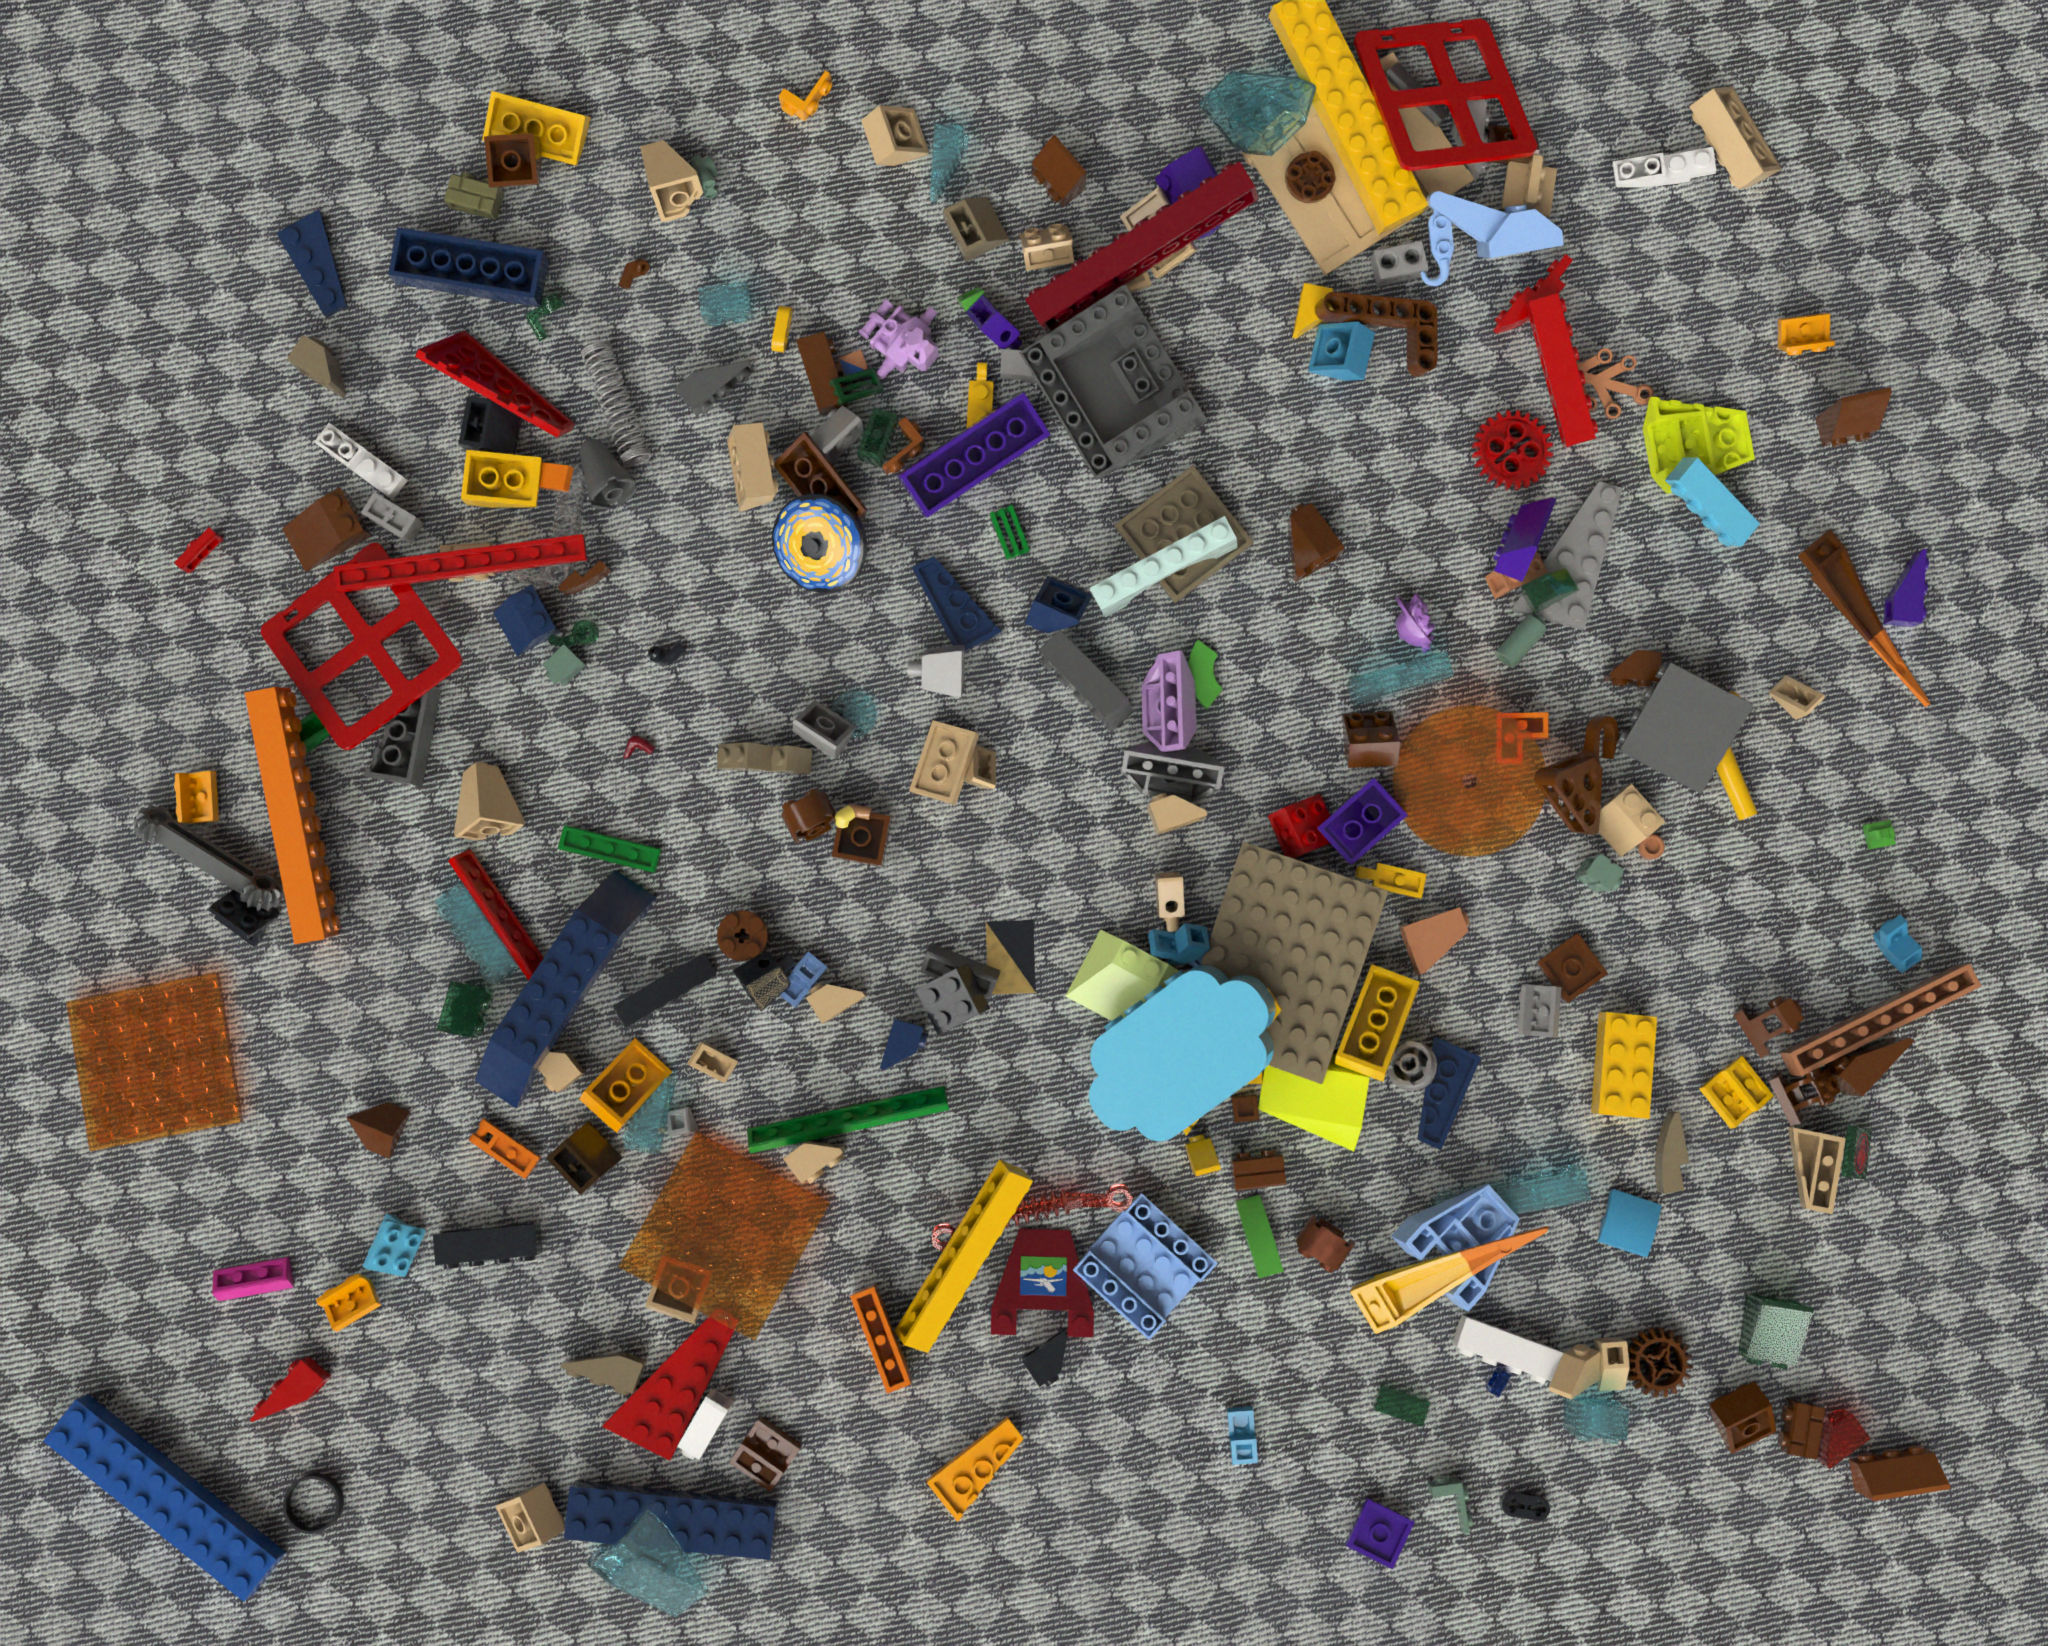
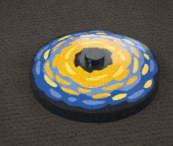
(819, 542)

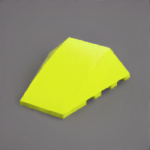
(1681, 430)
(1325, 1109)

